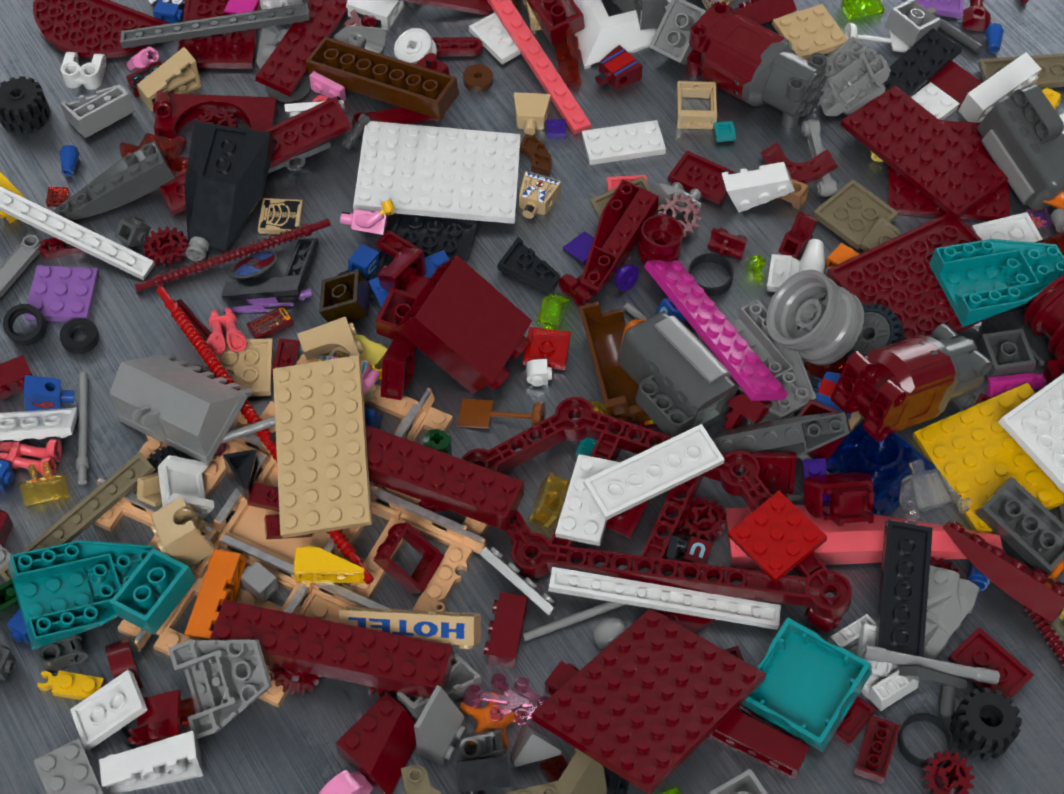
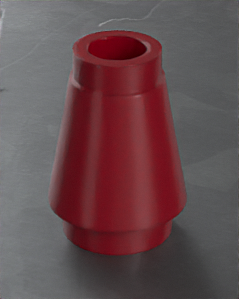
(162, 104)

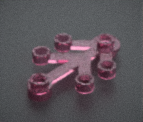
(513, 701)

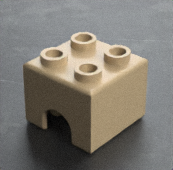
(180, 533)

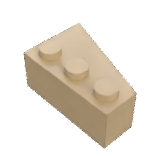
(174, 76)

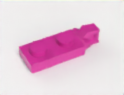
(1002, 384)

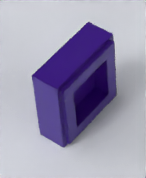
(556, 128)

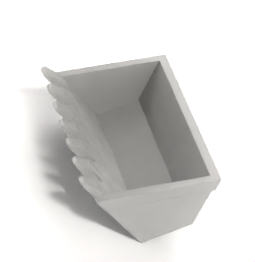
(177, 403)

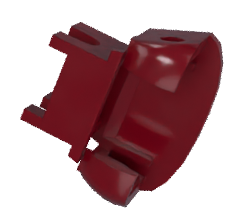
(849, 497)

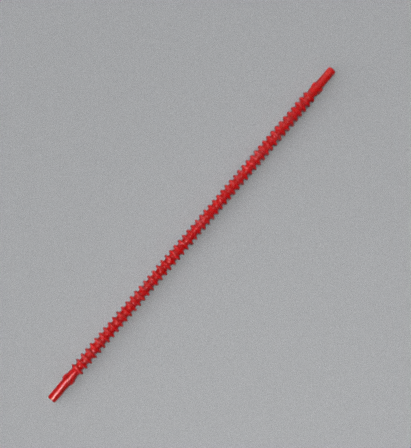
(247, 410)

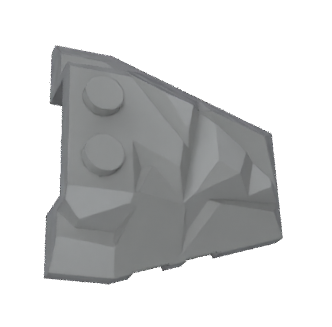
(853, 78)
(947, 606)
(221, 679)

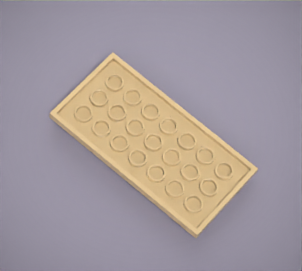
(321, 447)

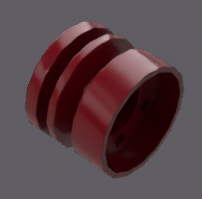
(660, 239)

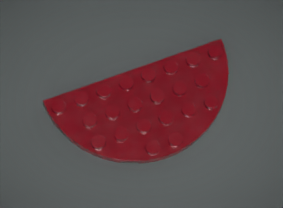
(89, 26)

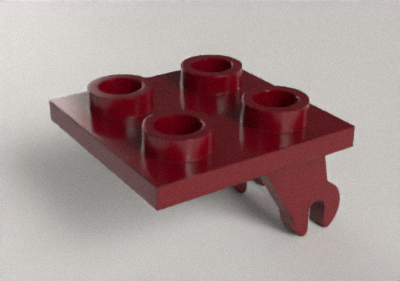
(160, 719)

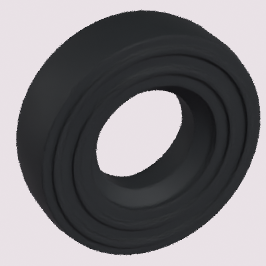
(83, 346)

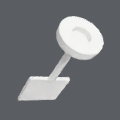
(897, 44)

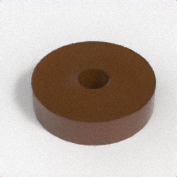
(478, 78)

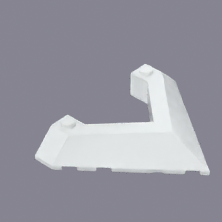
(606, 32)

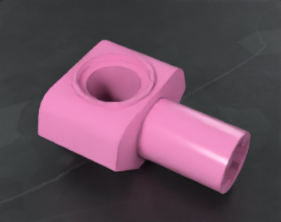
(142, 59)

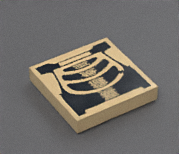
(279, 215)

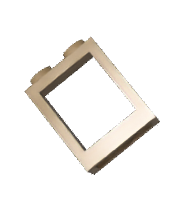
(696, 118)

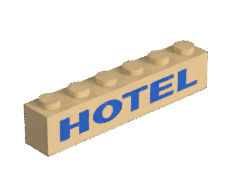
(433, 626)

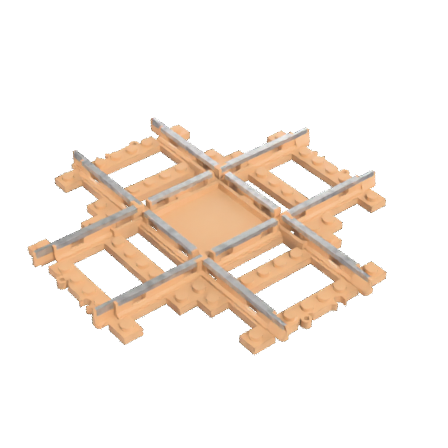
(247, 533)

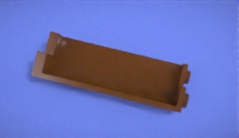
(604, 339)

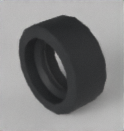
(15, 312)

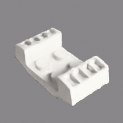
(879, 690)

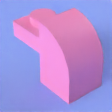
(348, 784)

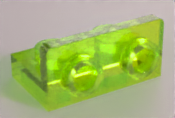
(861, 8)

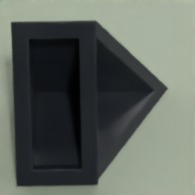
(242, 469)

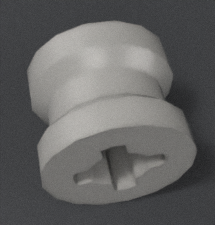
(197, 249)

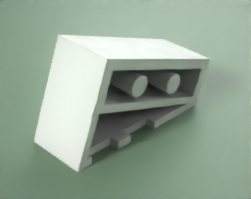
(758, 186)

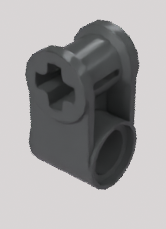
(64, 654)
(484, 744)

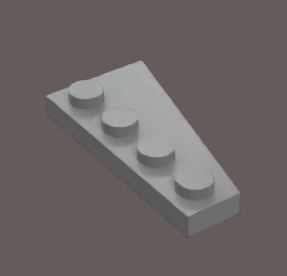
(512, 573)

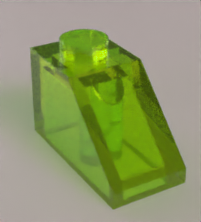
(553, 311)

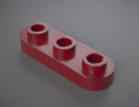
(458, 46)

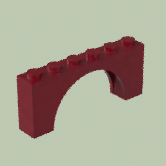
(255, 112)

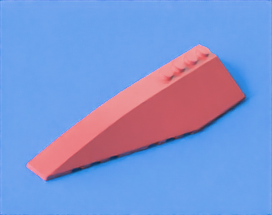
(854, 541)

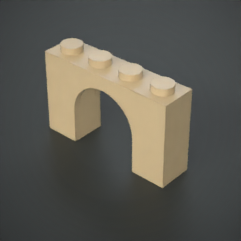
(333, 336)

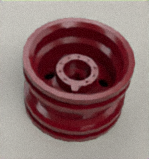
(1046, 316)

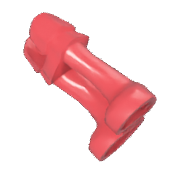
(235, 338)
(14, 454)

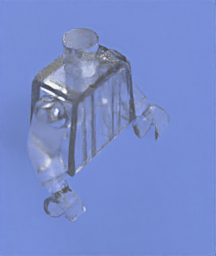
(927, 491)

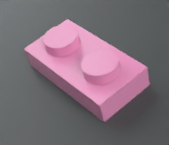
(326, 87)

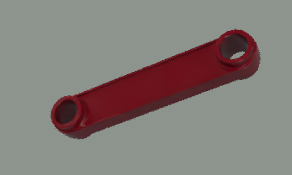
(394, 115)

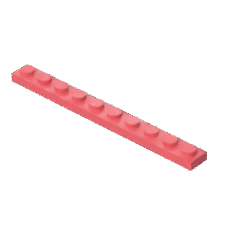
(541, 65)

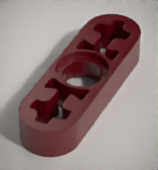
(55, 252)

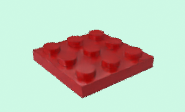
(777, 536)

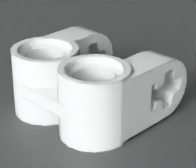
(88, 74)

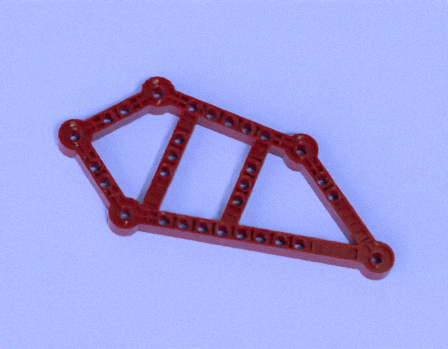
(801, 590)

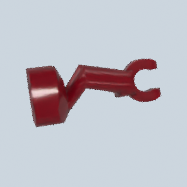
(571, 287)

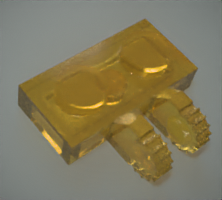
(43, 489)

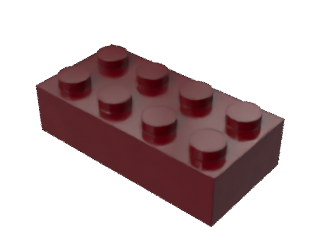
(876, 749)

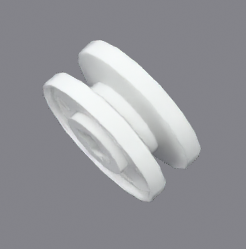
(414, 45)

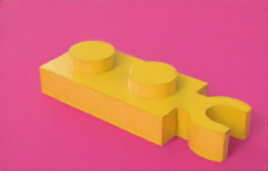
(71, 684)

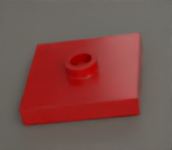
(548, 345)

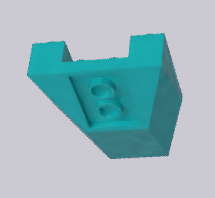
(994, 275)
(71, 586)

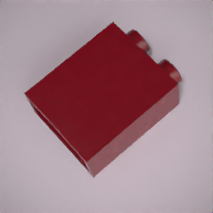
(466, 326)

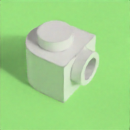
(538, 372)

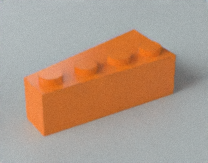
(219, 584)

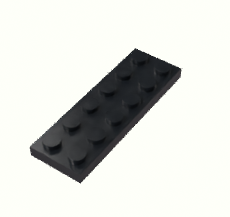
(922, 62)
(904, 588)

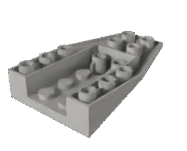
(783, 362)

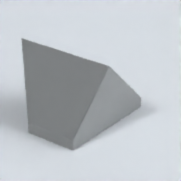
(532, 746)

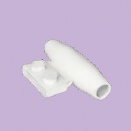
(785, 266)

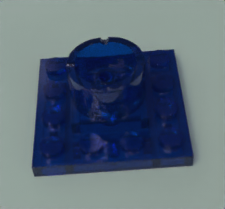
(884, 460)

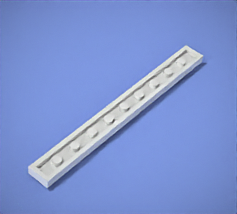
(75, 234)
(665, 598)

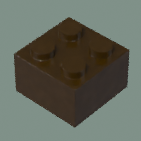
(345, 296)

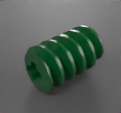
(438, 440)

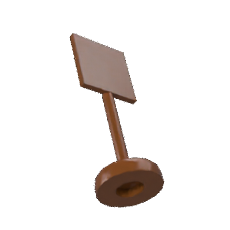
(478, 413)

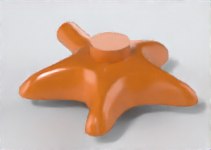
(484, 721)

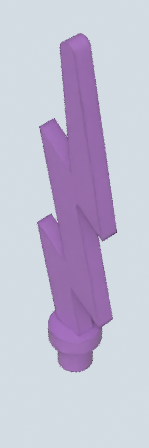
(257, 305)

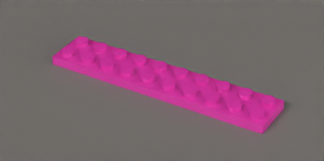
(716, 331)

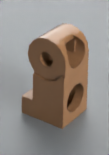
(799, 196)

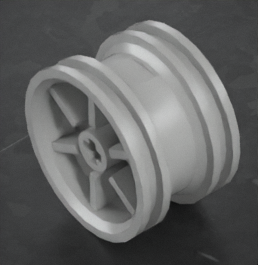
(815, 317)

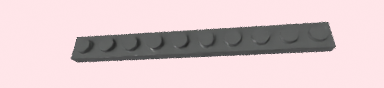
(214, 25)

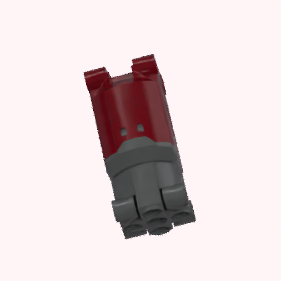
(754, 64)
(911, 381)

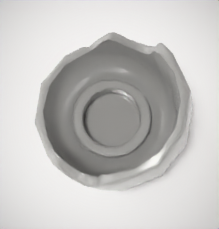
(608, 631)

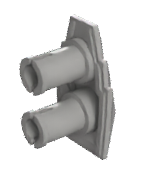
(676, 188)

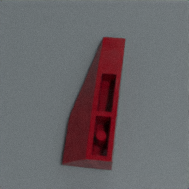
(764, 10)
(617, 232)
(1012, 576)

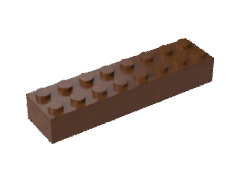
(384, 77)

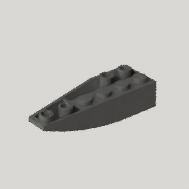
(120, 184)
(784, 435)

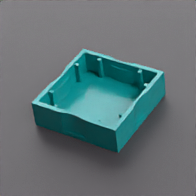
(807, 684)

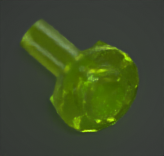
(757, 262)

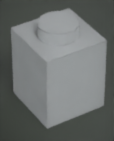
(259, 581)

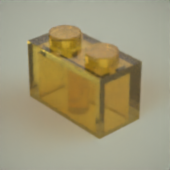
(549, 500)

